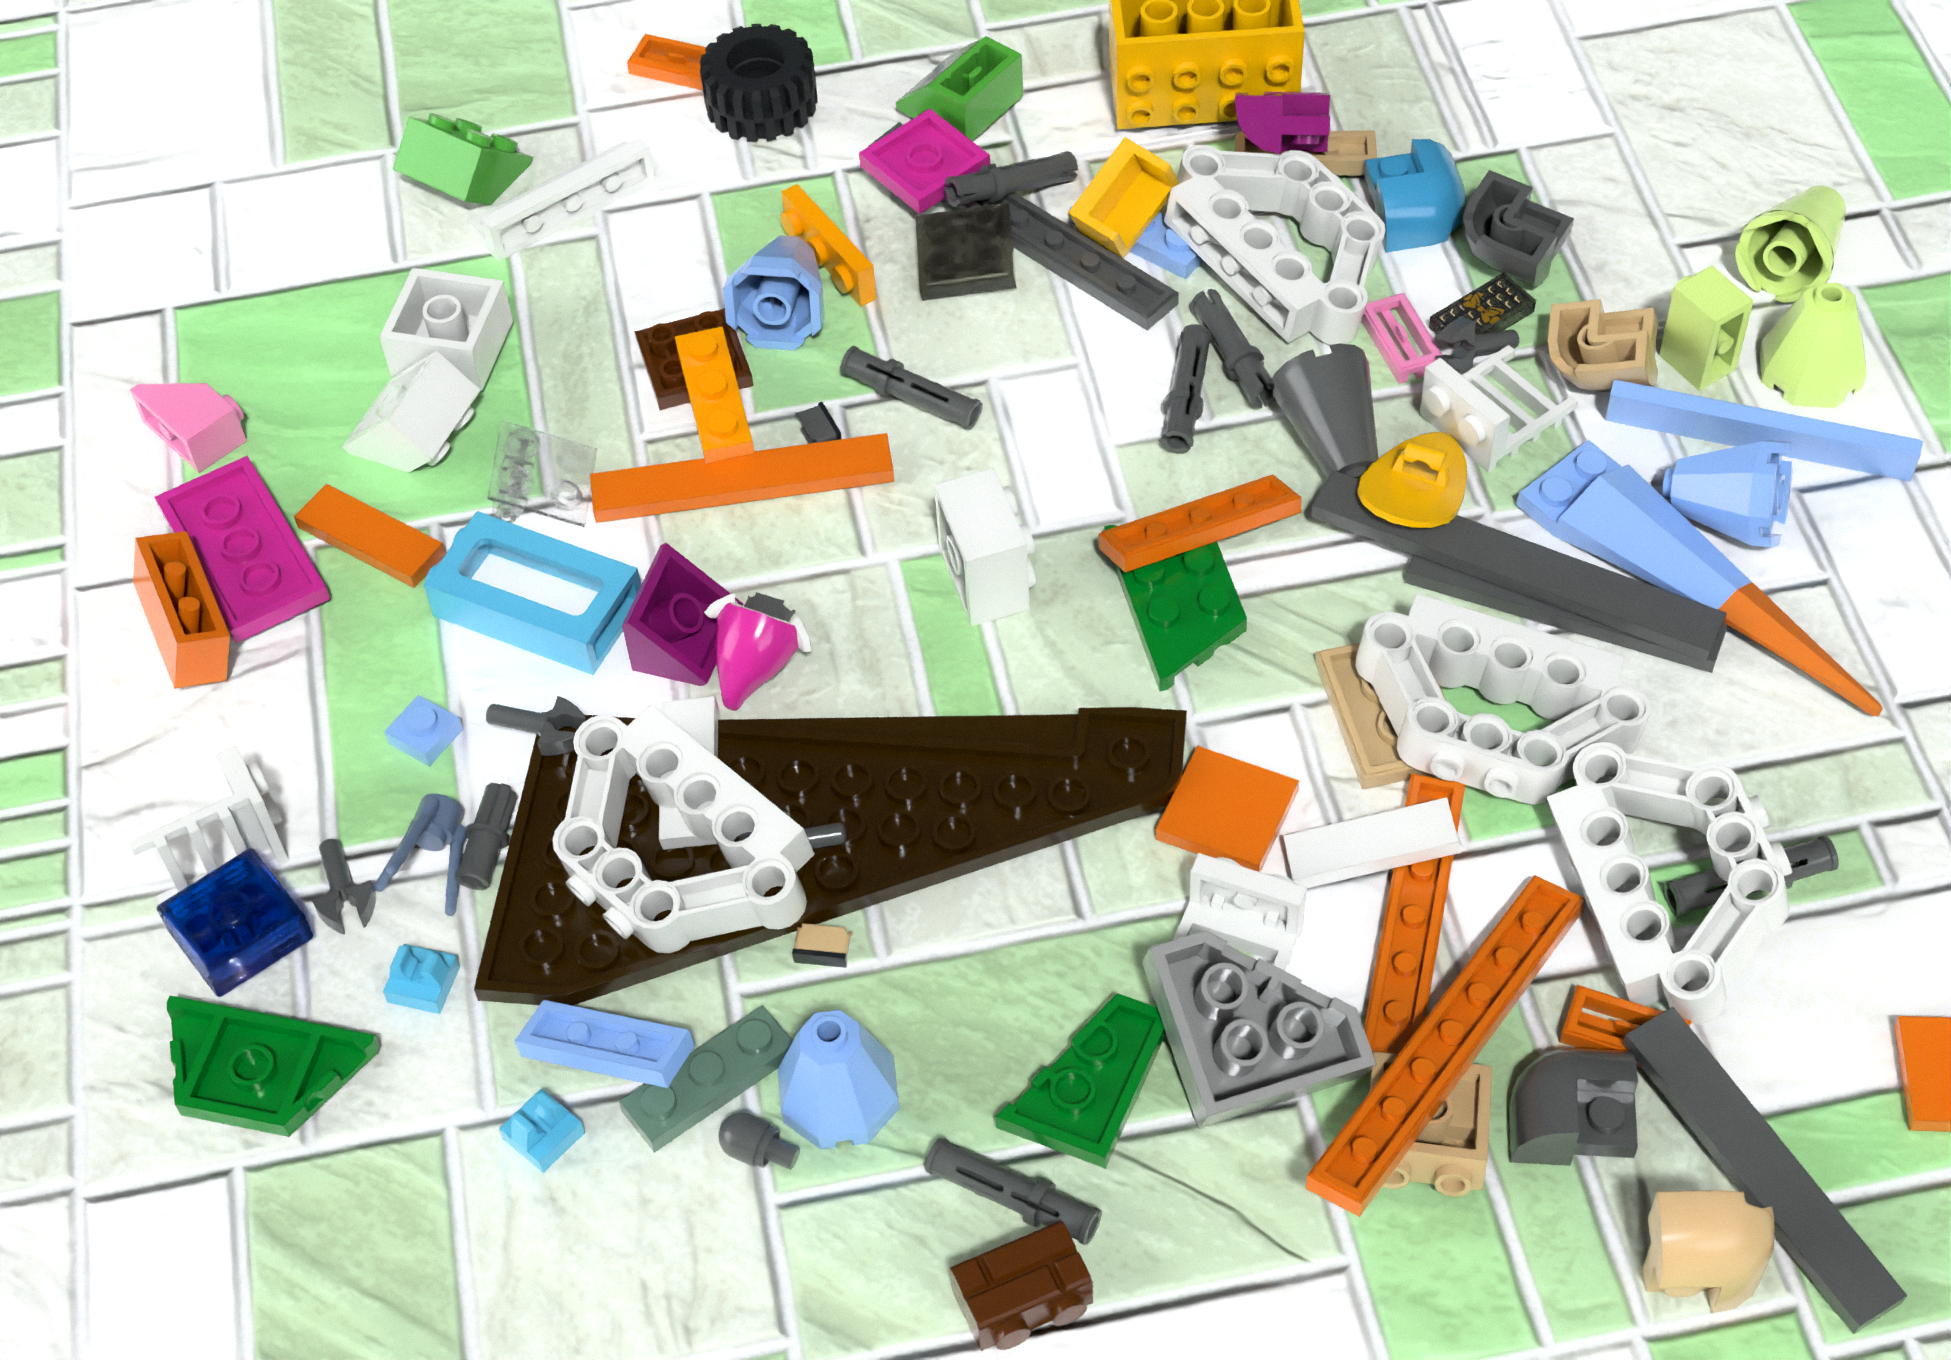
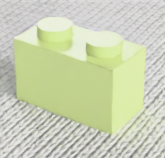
(1705, 327)

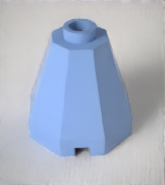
(776, 295)
(1734, 490)
(837, 1082)

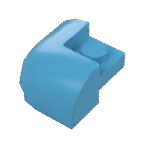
(1417, 195)

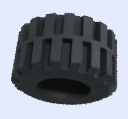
(759, 82)

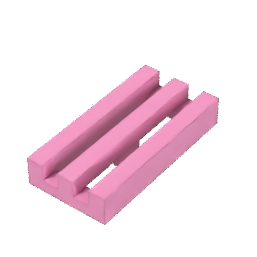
(1386, 346)

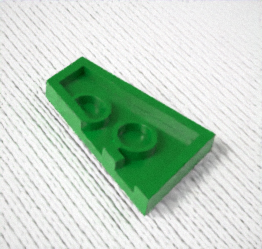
(1093, 1086)

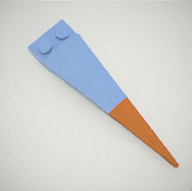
(1629, 524)

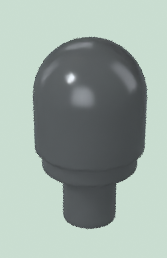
(755, 1141)

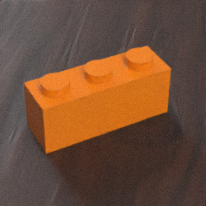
(181, 609)

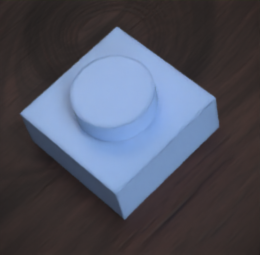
(423, 730)

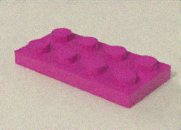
(244, 548)

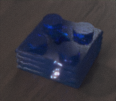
(266, 927)

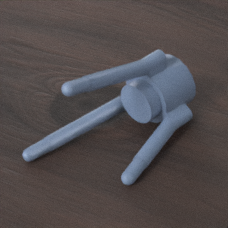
(431, 829)

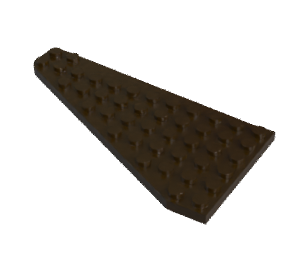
(917, 810)

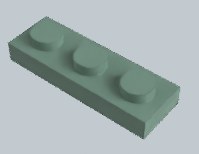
(708, 1079)

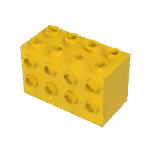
(1191, 57)

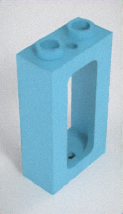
(523, 623)

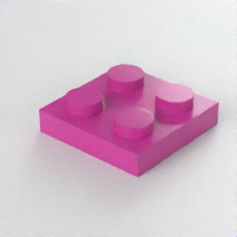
(920, 158)

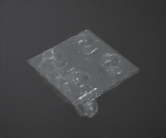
(540, 475)

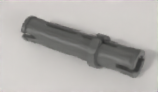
(996, 182)
(1242, 360)
(893, 380)
(1184, 401)
(1690, 893)
(1034, 1200)

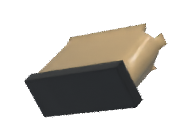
(821, 945)

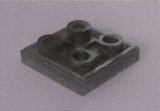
(965, 251)

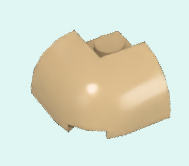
(1602, 347)
(1708, 1245)

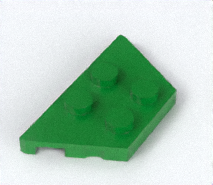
(1183, 609)
(258, 1066)

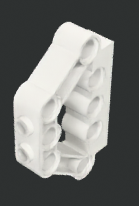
(1215, 221)
(1508, 664)
(1675, 796)
(699, 904)

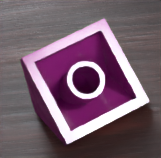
(667, 620)

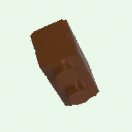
(1022, 1287)

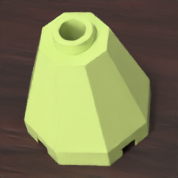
(1816, 349)

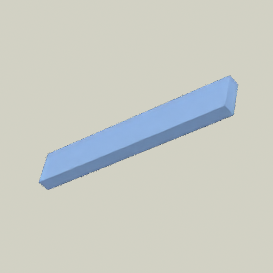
(1743, 424)

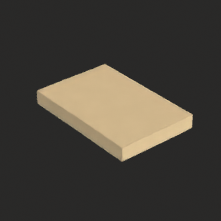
(1362, 720)

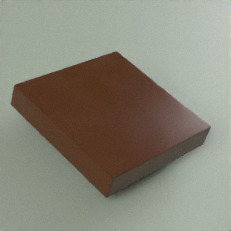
(662, 359)

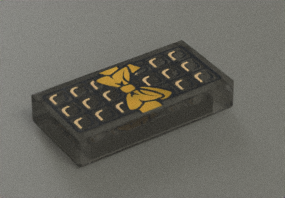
(1492, 306)

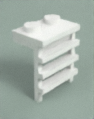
(1481, 414)
(245, 816)
(1245, 908)

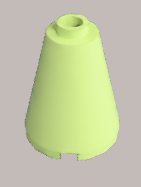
(1792, 243)

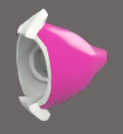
(751, 648)

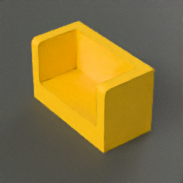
(1124, 197)

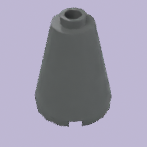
(1331, 407)

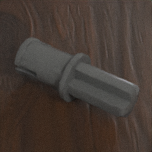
(486, 836)

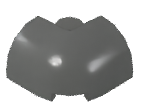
(1512, 231)
(1574, 1106)

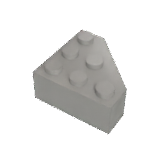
(1249, 1029)

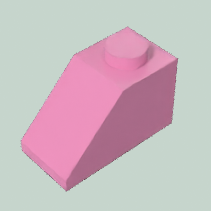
(191, 420)

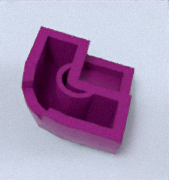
(1285, 120)

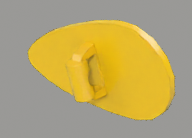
(1417, 482)

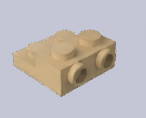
(1454, 1142)

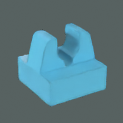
(421, 978)
(542, 1130)

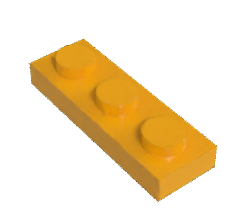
(832, 249)
(714, 395)

